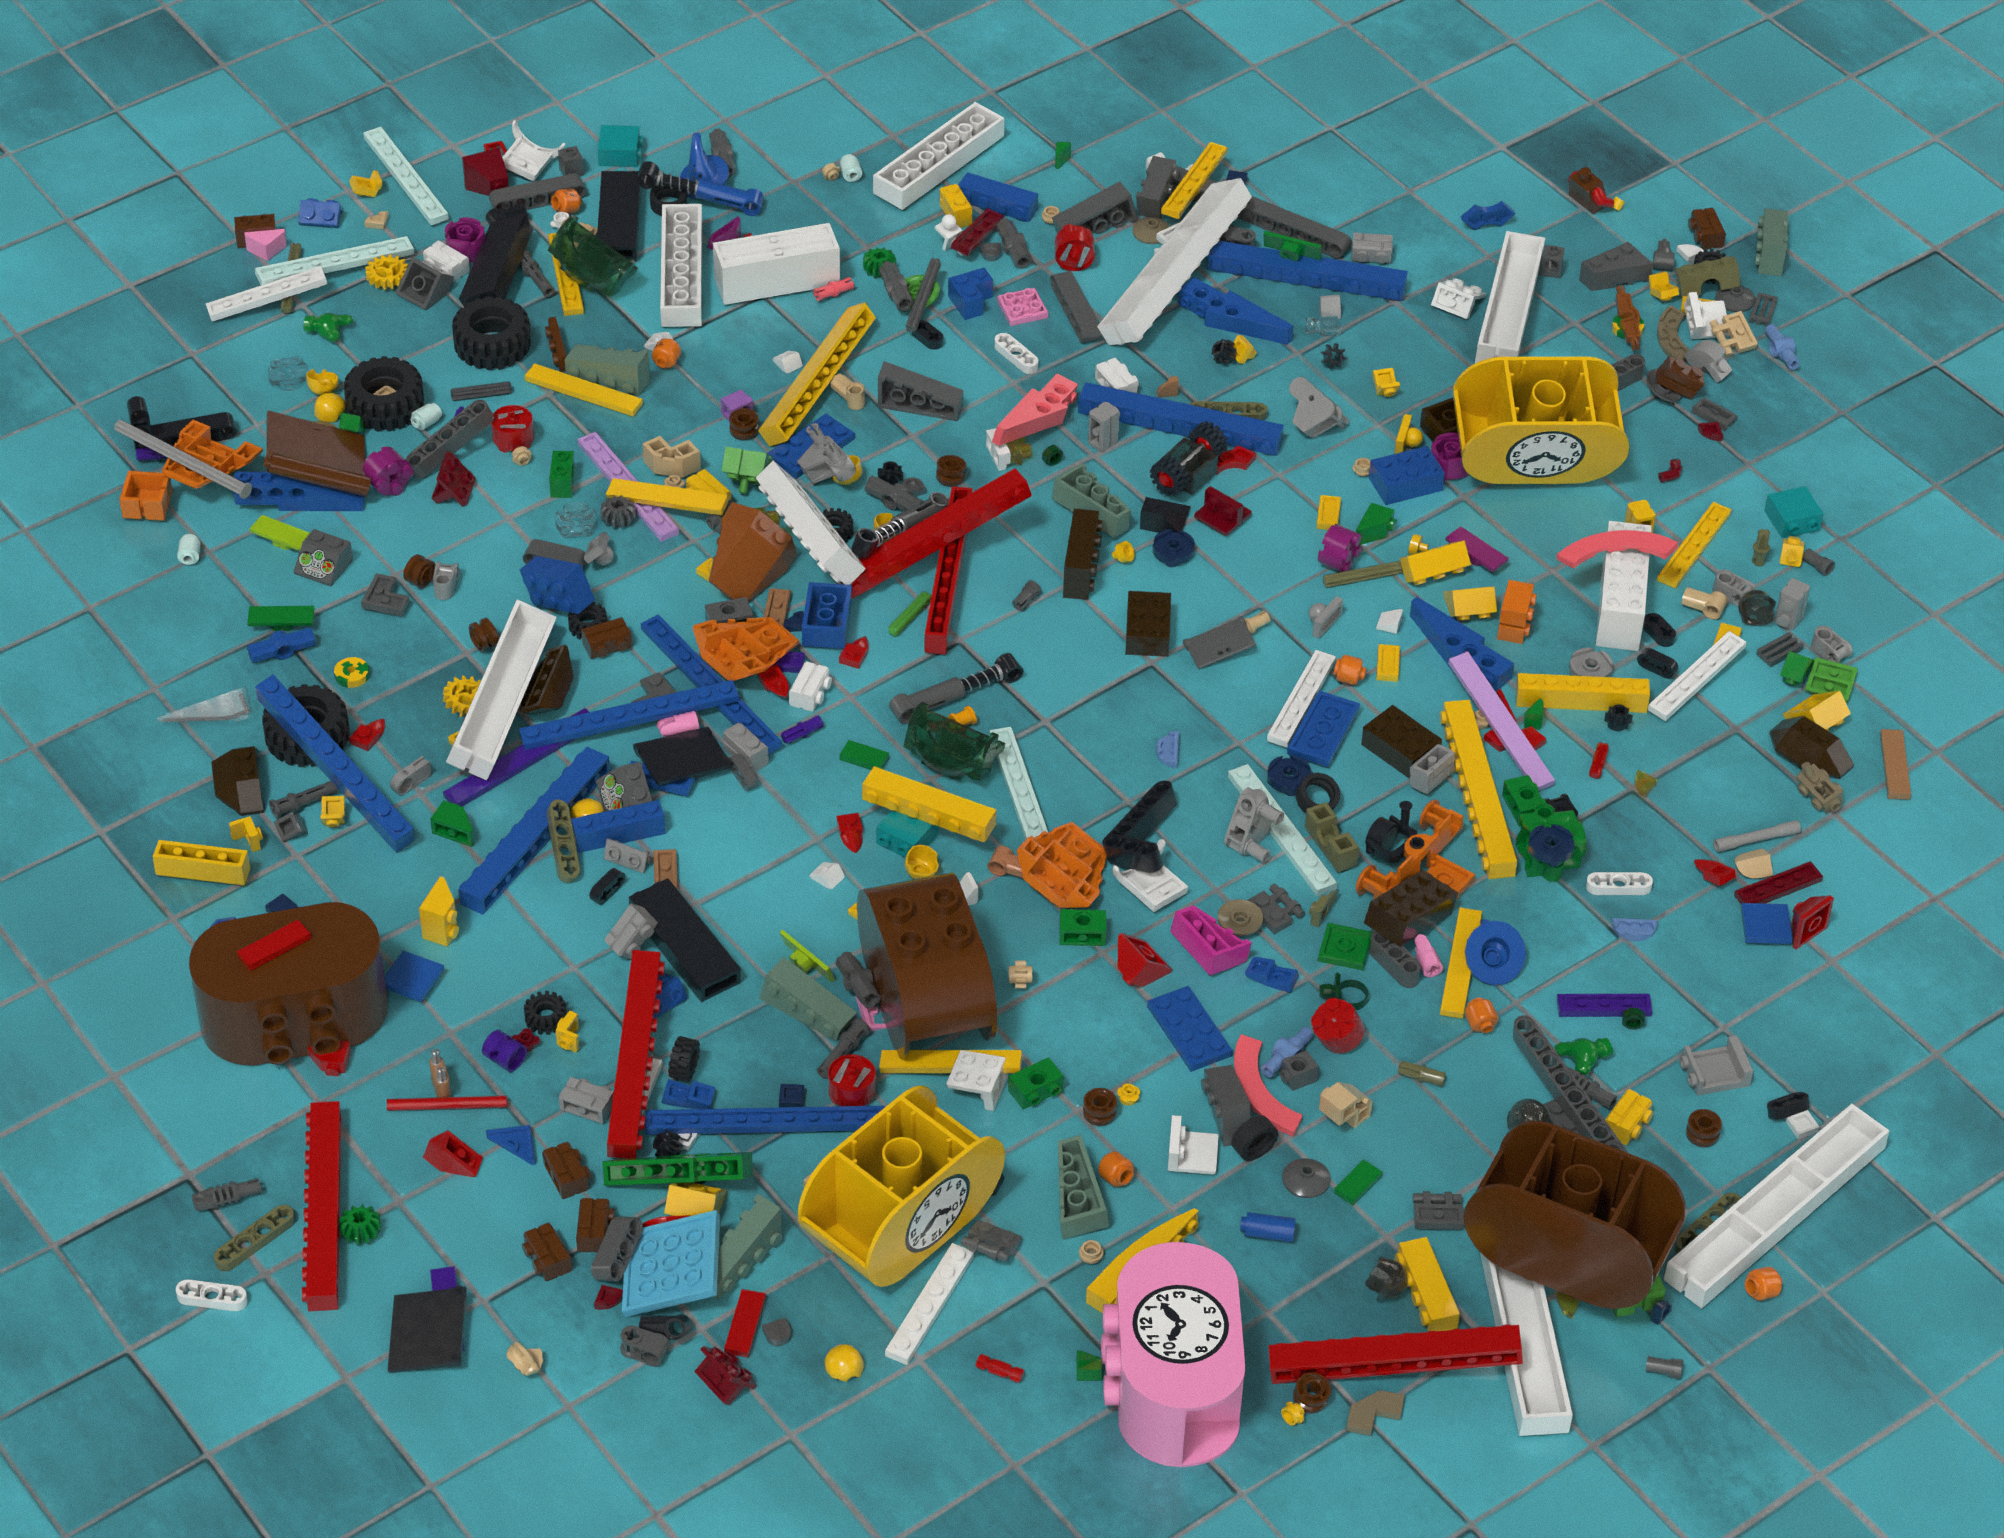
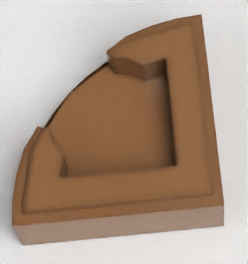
(1169, 388)

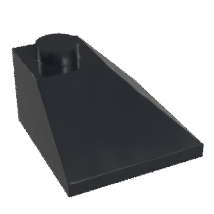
(1163, 515)

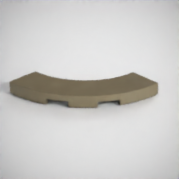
(1668, 333)

